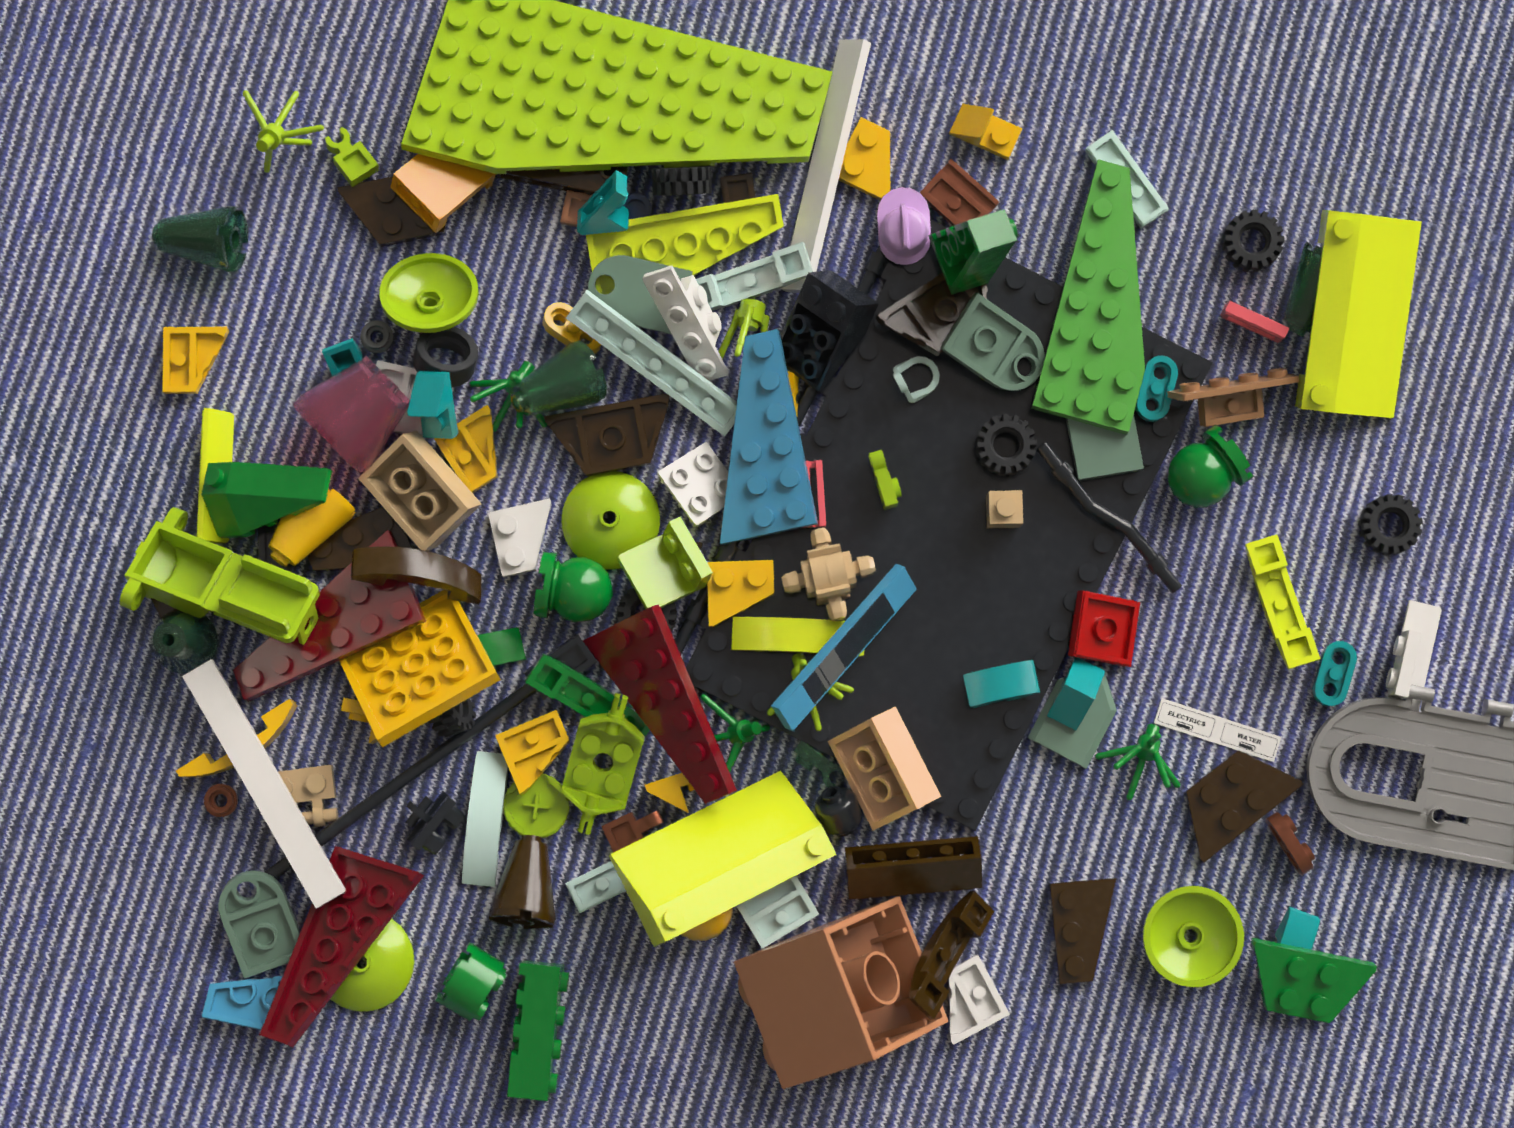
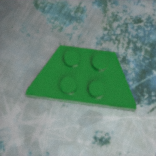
(1307, 980)

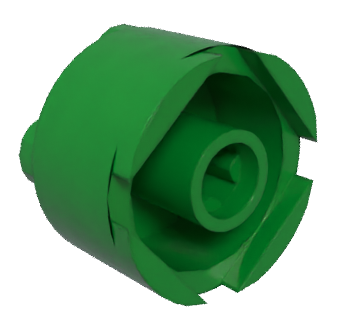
(471, 982)

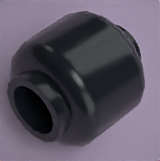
(838, 811)

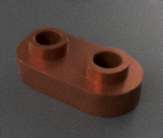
(1283, 831)

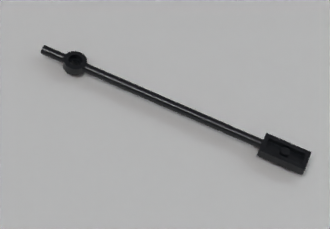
(571, 653)

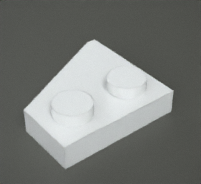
(972, 1000)

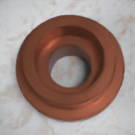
(210, 800)

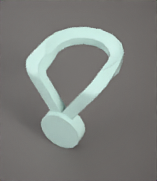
(917, 395)

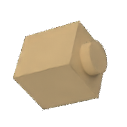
(1004, 509)

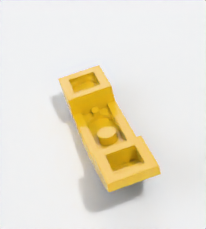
(275, 721)

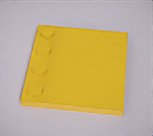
(420, 670)

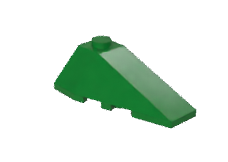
(256, 494)

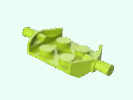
(597, 788)

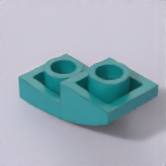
(1001, 683)
(1298, 929)

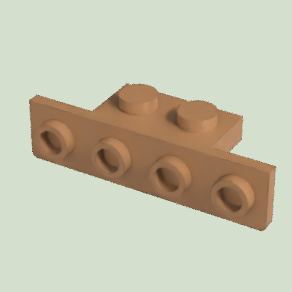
(1232, 400)

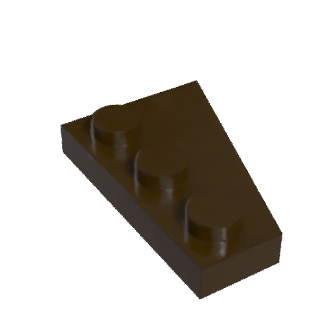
(356, 533)
(1079, 926)

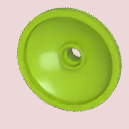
(428, 293)
(603, 493)
(1216, 943)
(385, 975)

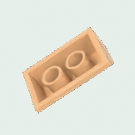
(884, 768)

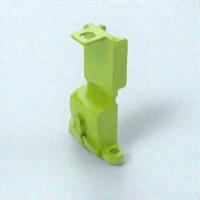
(208, 577)

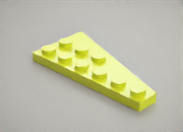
(689, 237)

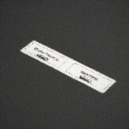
(1217, 730)

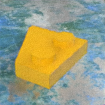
(867, 160)
(189, 356)
(472, 450)
(737, 587)

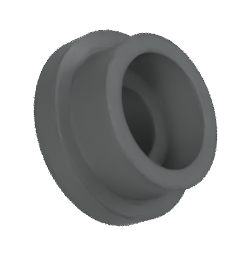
(373, 327)

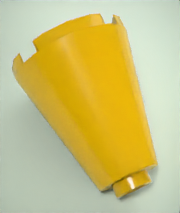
(303, 533)

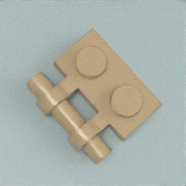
(313, 785)

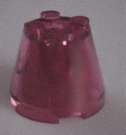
(355, 412)

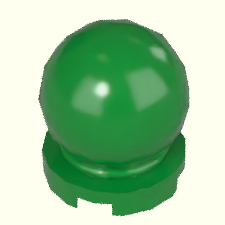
(1205, 471)
(574, 589)

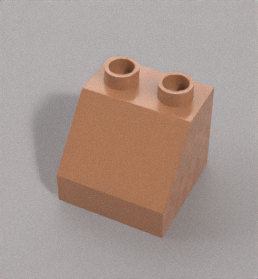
(836, 993)

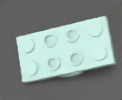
(778, 911)

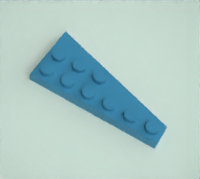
(767, 465)

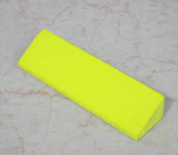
(216, 447)

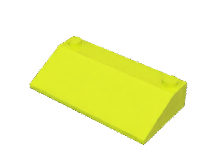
(1359, 314)
(720, 857)

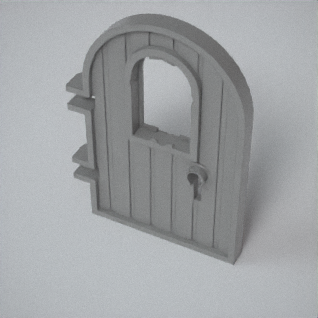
(1462, 773)

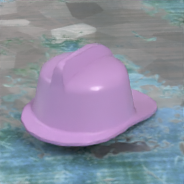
(903, 226)

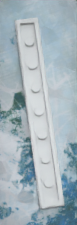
(829, 150)
(264, 783)

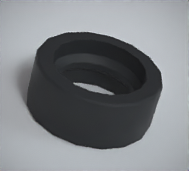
(452, 339)

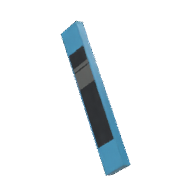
(844, 647)

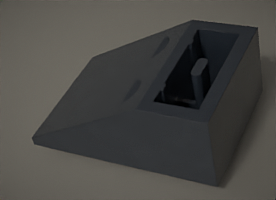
(825, 326)

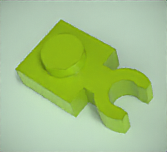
(352, 160)
(888, 488)

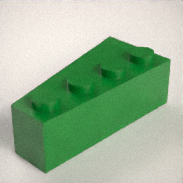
(974, 249)
(536, 1030)

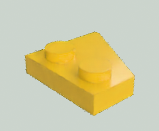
(532, 748)

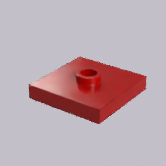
(1104, 628)

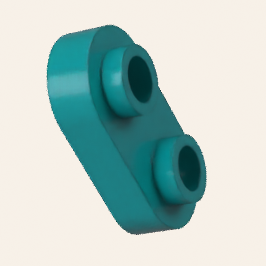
(1156, 389)
(1337, 675)

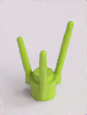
(748, 318)

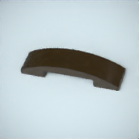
(417, 567)
(944, 950)

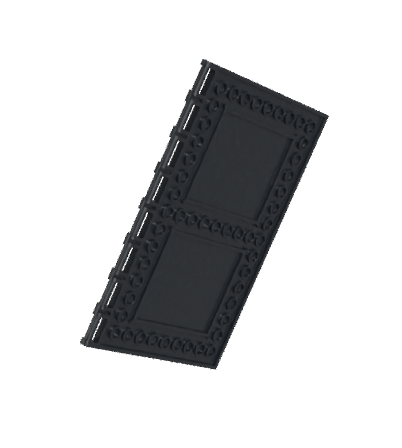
(979, 590)

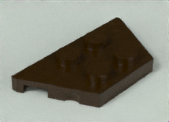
(386, 213)
(928, 313)
(612, 434)
(1234, 799)

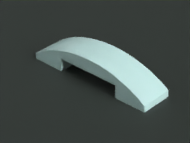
(757, 277)
(484, 819)

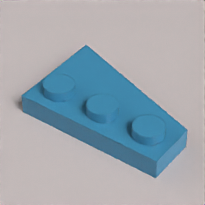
(241, 1001)

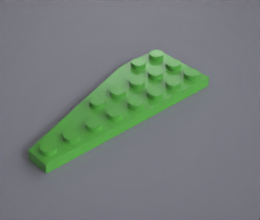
(1096, 337)

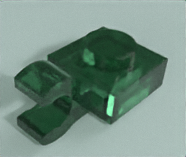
(810, 758)

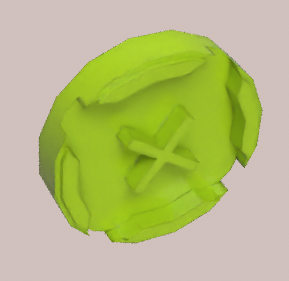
(539, 810)

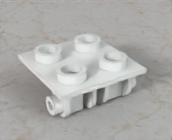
(697, 483)

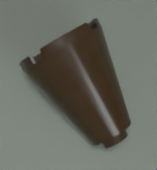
(525, 887)

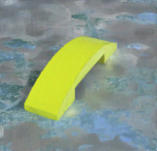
(1280, 602)
(782, 634)

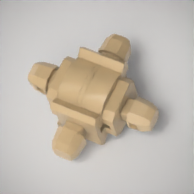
(828, 574)

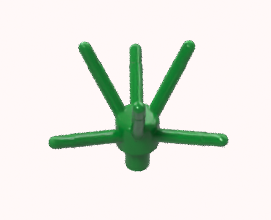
(507, 384)
(737, 732)
(1146, 750)

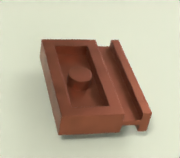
(957, 195)

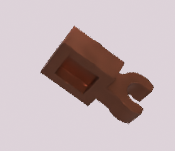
(628, 830)

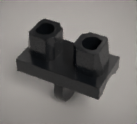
(424, 833)

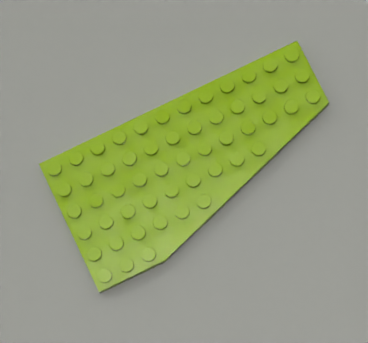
(600, 91)

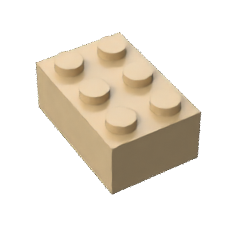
(419, 490)

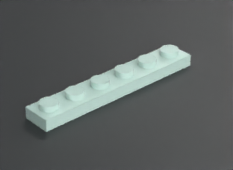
(654, 362)

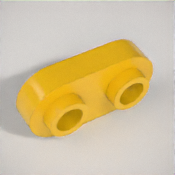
(568, 332)

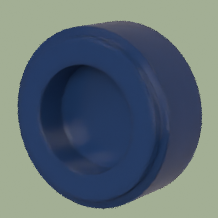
(638, 205)

